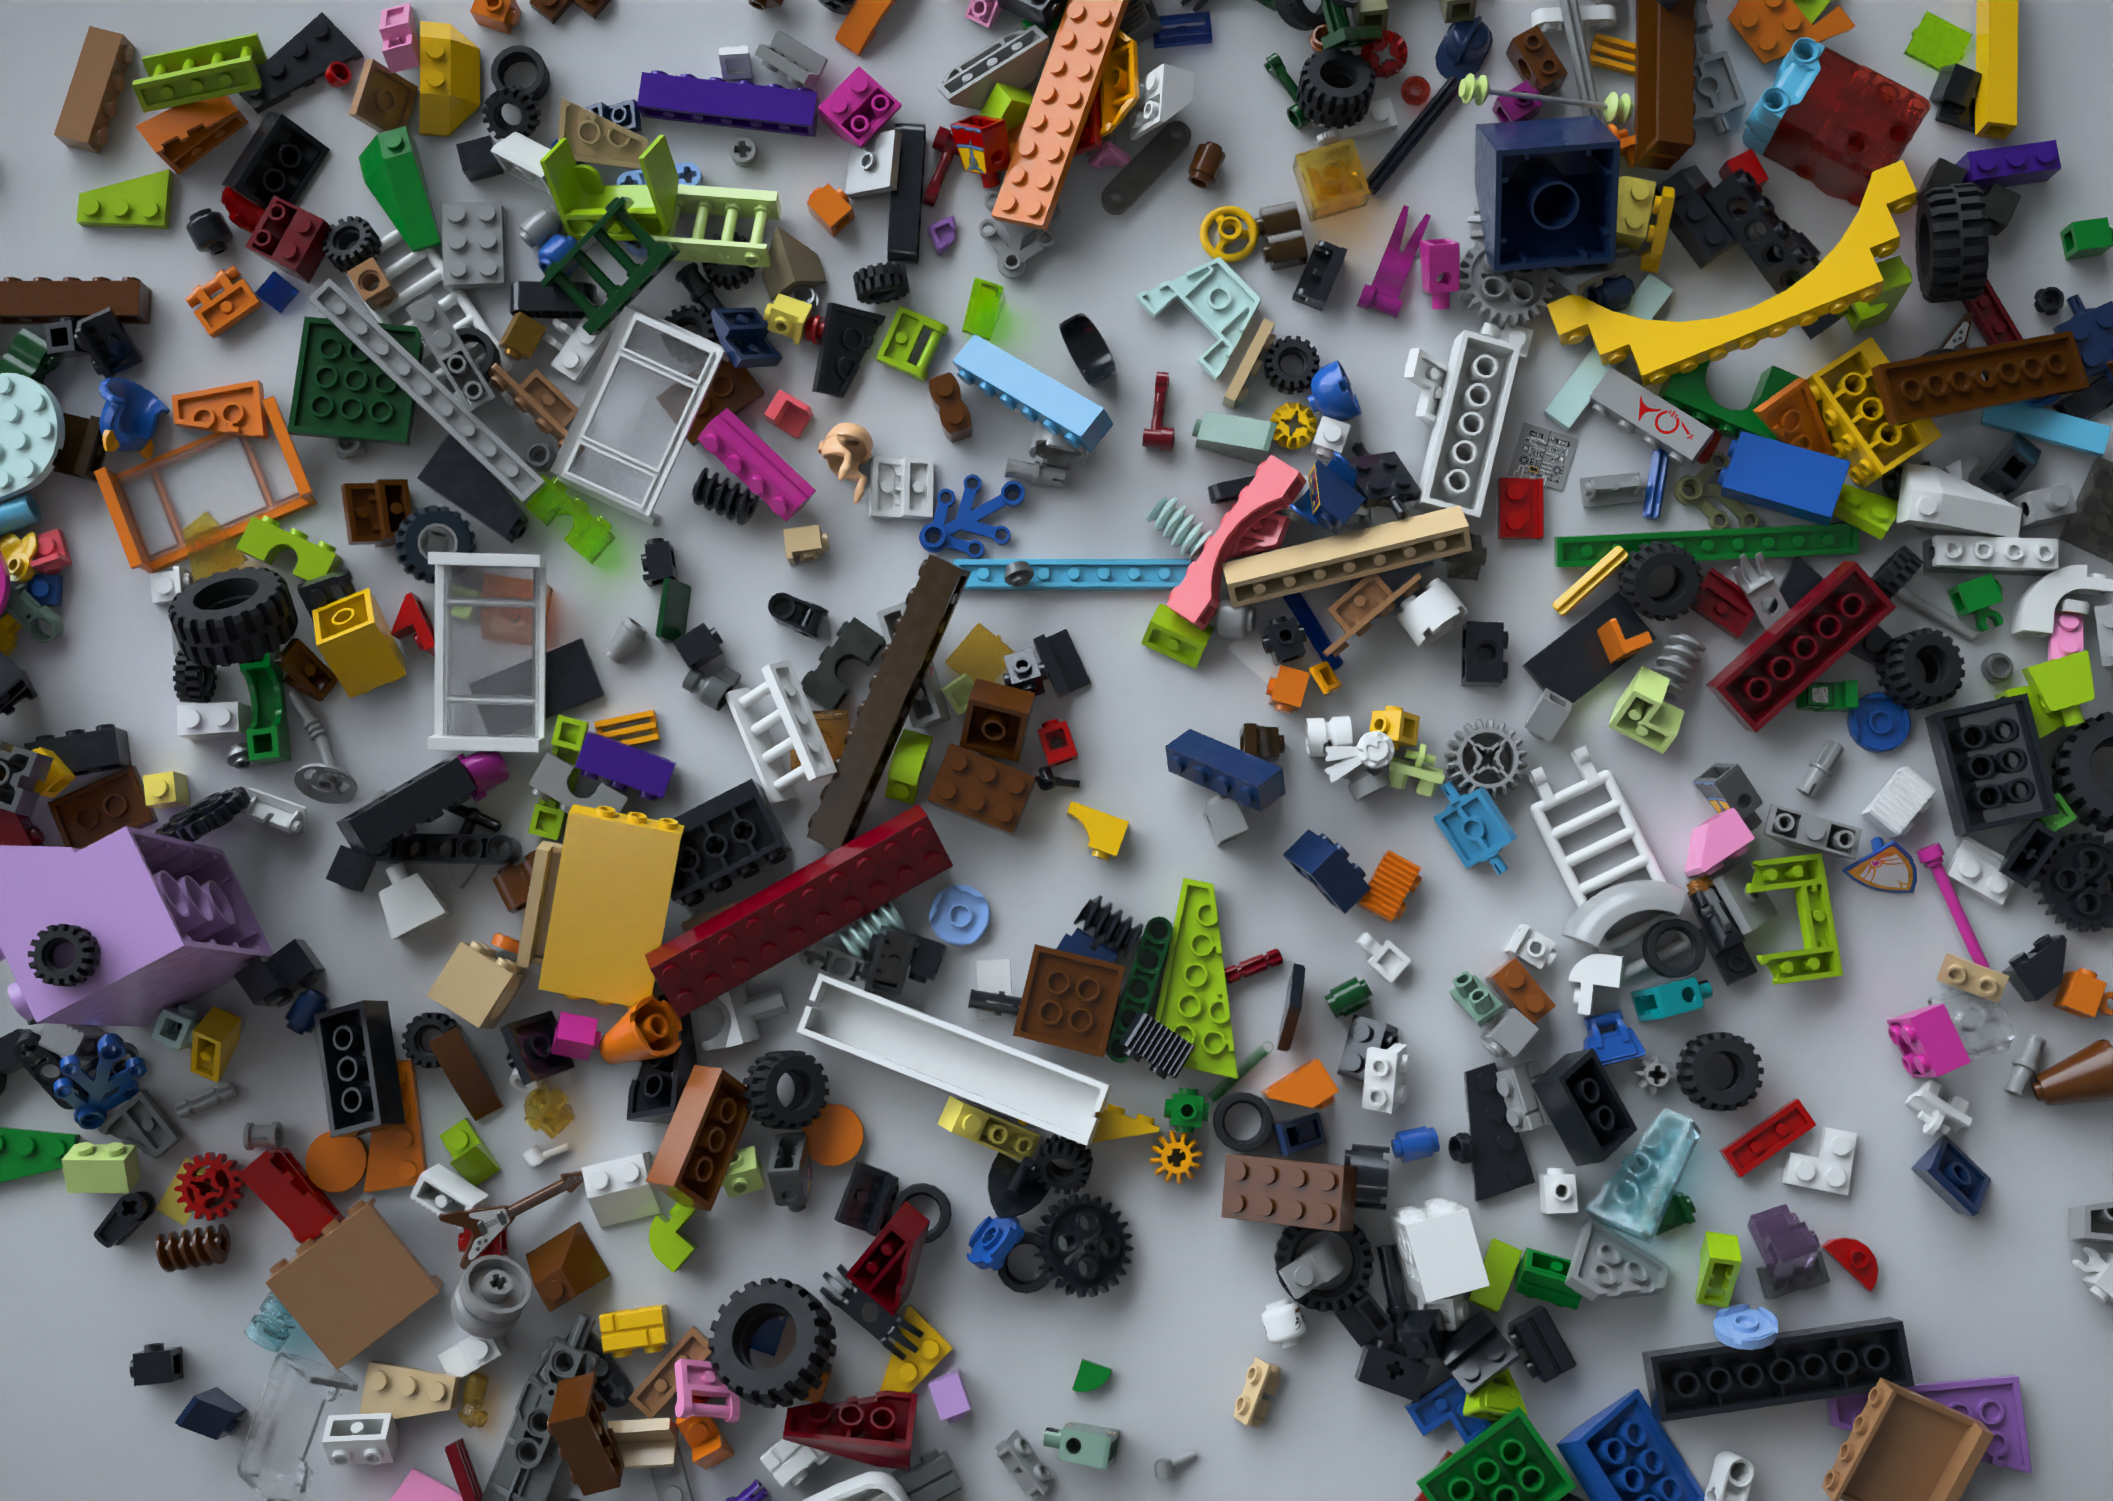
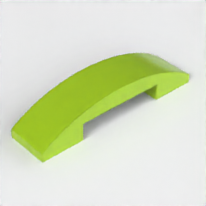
(567, 739)

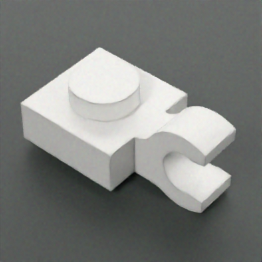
(1517, 335)
(1385, 958)

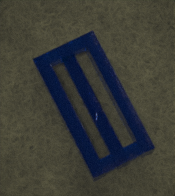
(1184, 40)

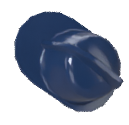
(1463, 48)

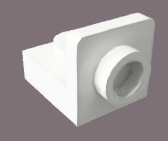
(169, 583)
(1453, 1309)

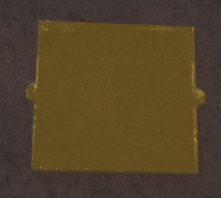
(980, 655)

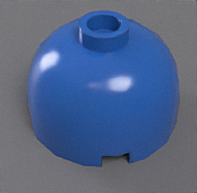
(1333, 393)

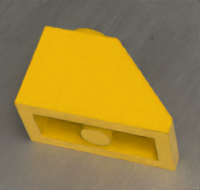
(214, 1043)

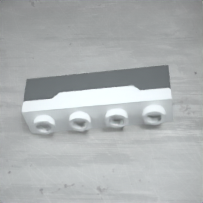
(1990, 555)

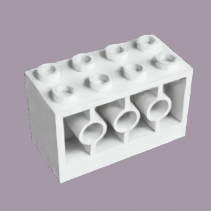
(1438, 1249)

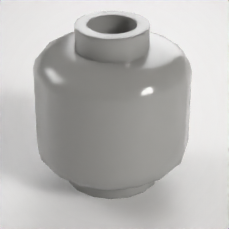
(1234, 621)

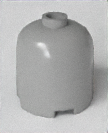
(1056, 450)

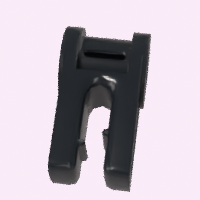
(124, 1220)

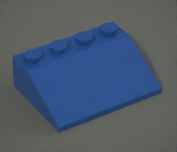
(1628, 1456)

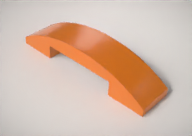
(861, 23)

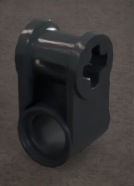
(799, 614)

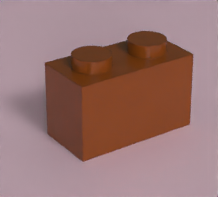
(1520, 990)

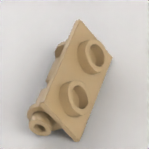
(1972, 977)
(1260, 1379)

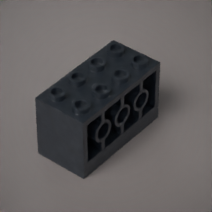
(725, 821)

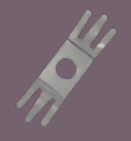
(1760, 589)

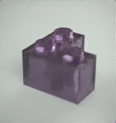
(1783, 1242)

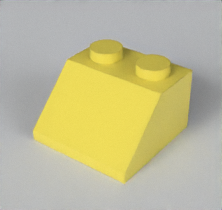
(1633, 210)

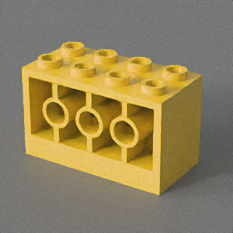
(1857, 419)

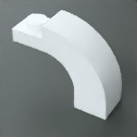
(2036, 605)

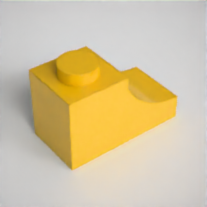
(1103, 830)

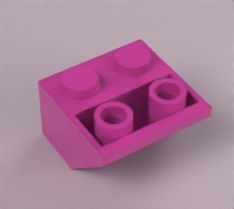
(858, 108)
(1928, 1041)

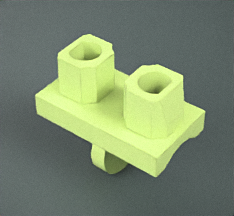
(1428, 775)

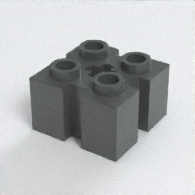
(22, 772)

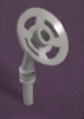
(325, 775)

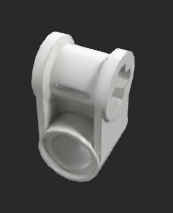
(1727, 1485)

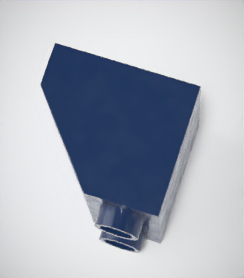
(1547, 192)

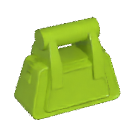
(1495, 1399)

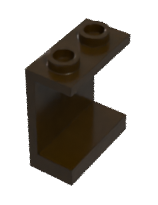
(82, 448)

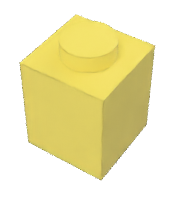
(166, 790)

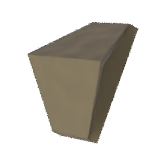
(791, 266)

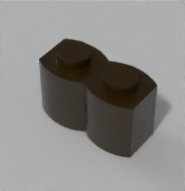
(1282, 236)

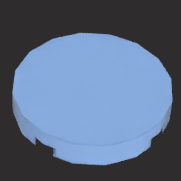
(959, 915)
(1745, 1327)

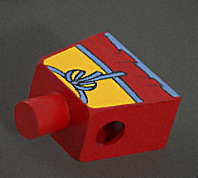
(982, 146)

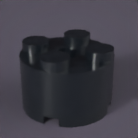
(1371, 1174)

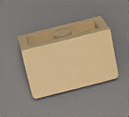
(646, 1442)

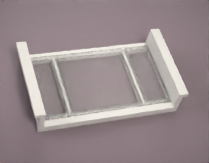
(637, 412)
(489, 652)

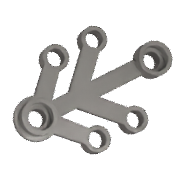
(1017, 235)

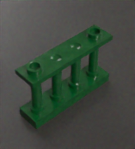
(638, 275)

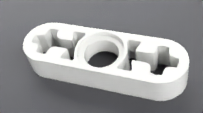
(1593, 18)

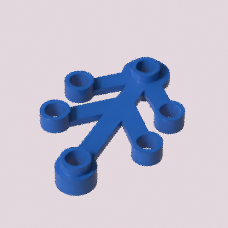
(968, 519)
(93, 1112)

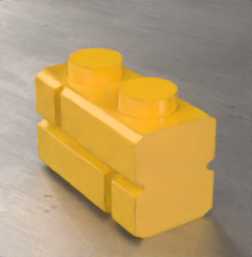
(635, 1329)

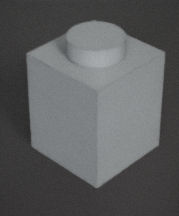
(1548, 715)

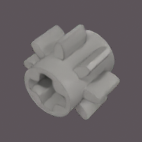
(1655, 1066)

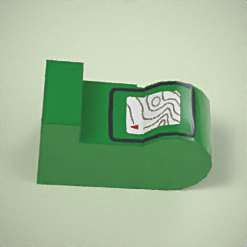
(1829, 697)

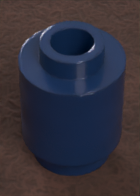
(303, 1010)

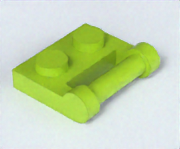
(903, 338)

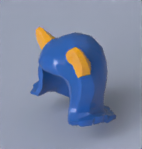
(129, 416)

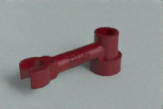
(946, 144)
(1159, 436)

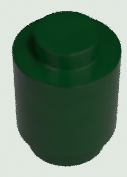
(1348, 997)

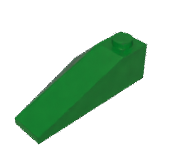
(398, 183)

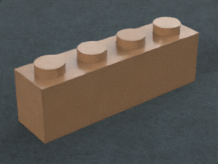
(94, 90)

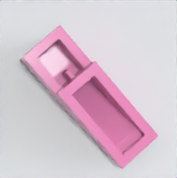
(399, 38)

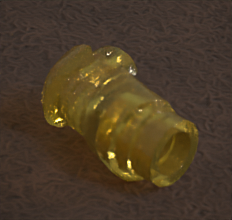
(474, 1396)

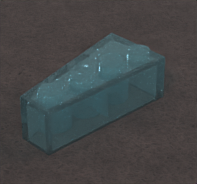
(1648, 1178)

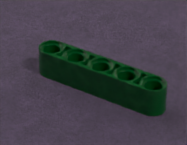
(1139, 973)

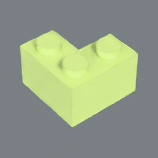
(1644, 714)

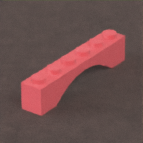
(1270, 491)

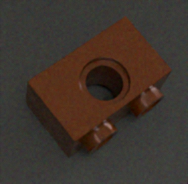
(1536, 61)

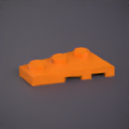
(1796, 418)

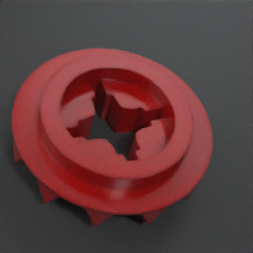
(1397, 49)

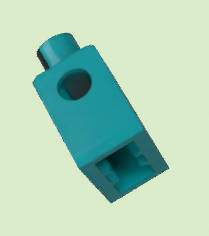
(1670, 998)

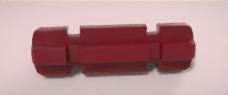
(1253, 966)

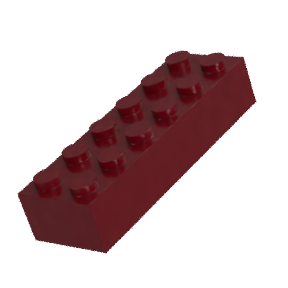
(1801, 646)

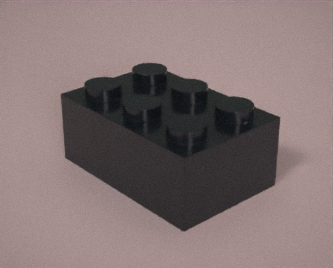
(1584, 1107)

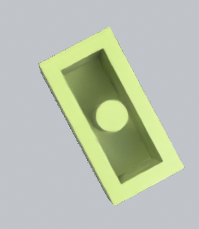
(101, 1168)

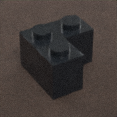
(276, 978)

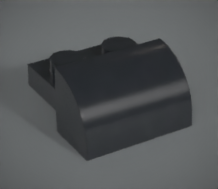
(1477, 1353)

